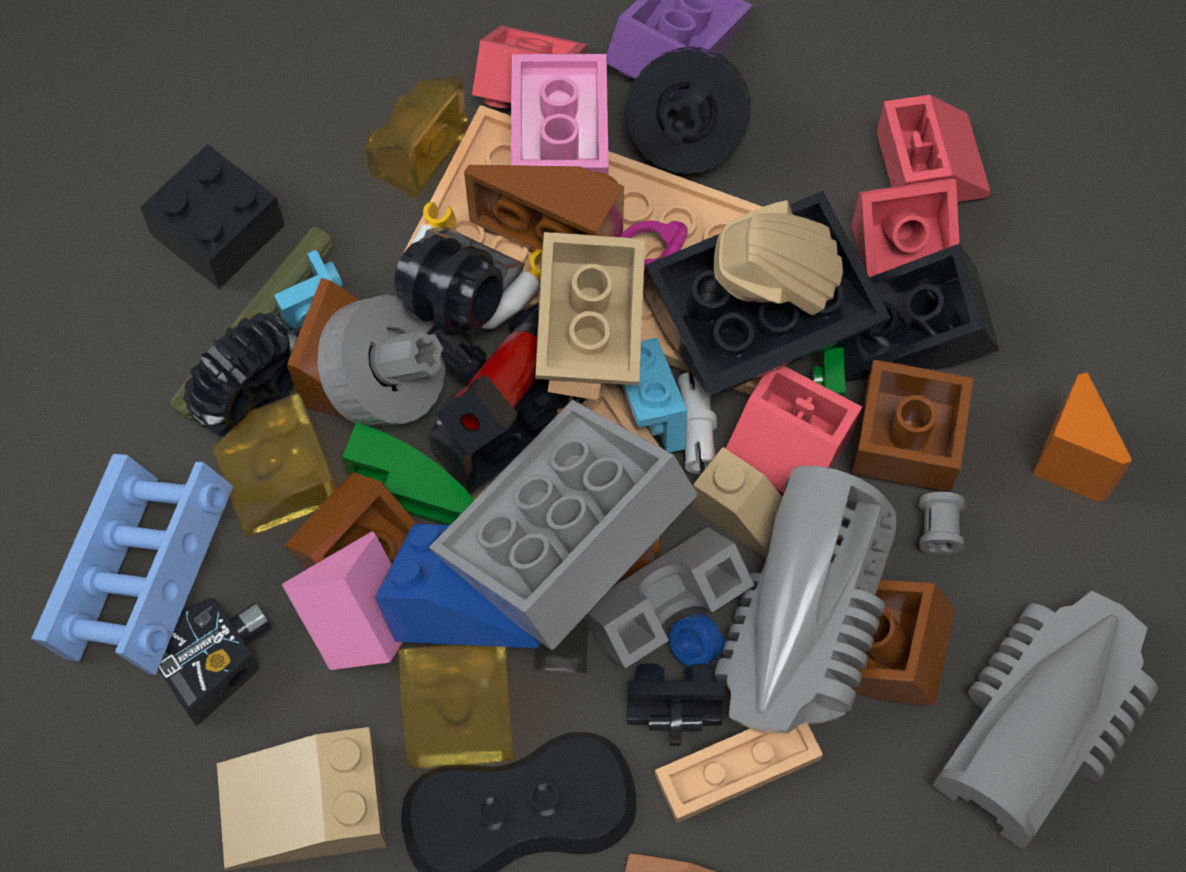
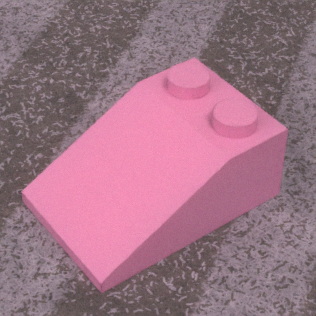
(559, 111)

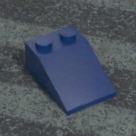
(435, 605)

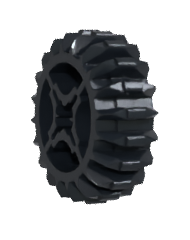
(241, 372)

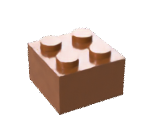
(913, 426)

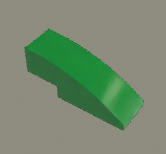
(408, 474)

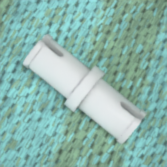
(700, 424)

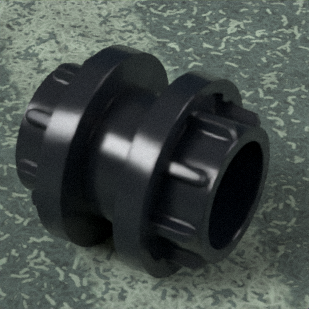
(448, 283)

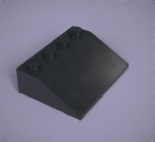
(741, 340)

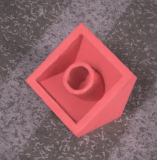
(905, 223)

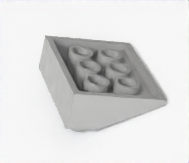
(565, 521)

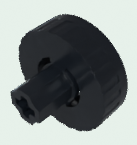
(661, 131)

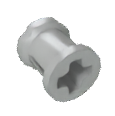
(941, 523)

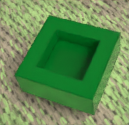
(831, 370)

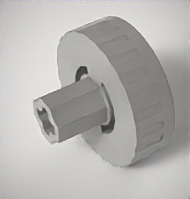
(399, 357)

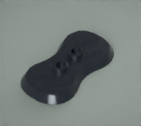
(560, 798)

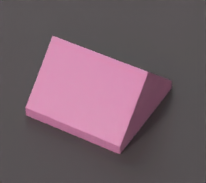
(341, 606)

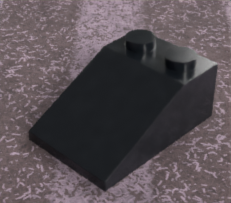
(934, 317)

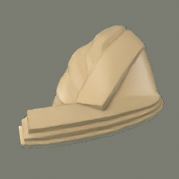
(778, 259)

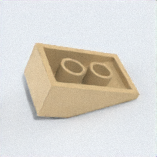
(590, 309)
(302, 800)

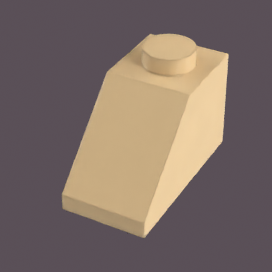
(738, 500)

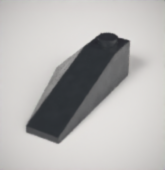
(475, 469)

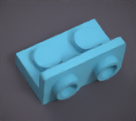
(657, 398)

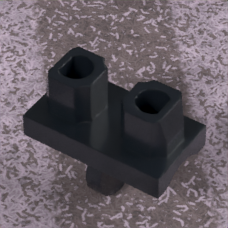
(675, 704)

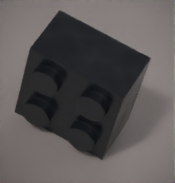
(213, 216)

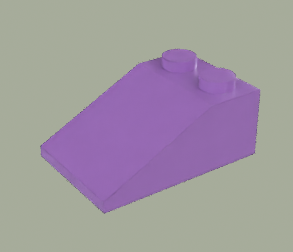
(662, 25)

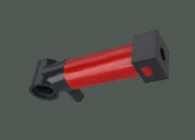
(488, 401)

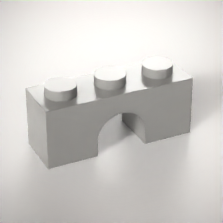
(695, 573)

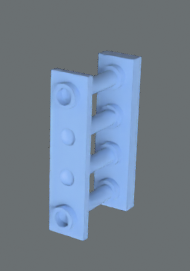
(101, 548)

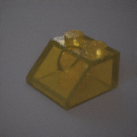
(418, 135)
(274, 466)
(455, 705)

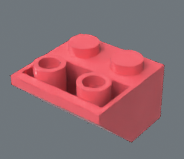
(930, 142)
(792, 426)

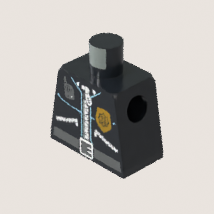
(211, 656)

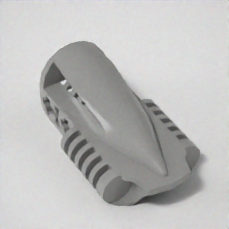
(807, 616)
(1051, 709)

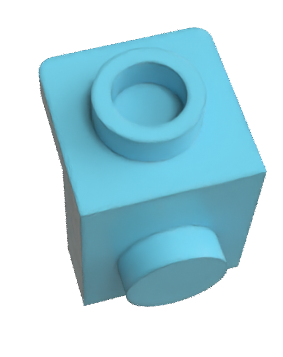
(296, 300)

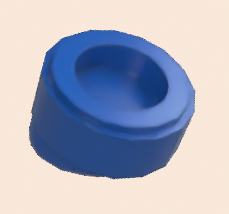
(696, 639)

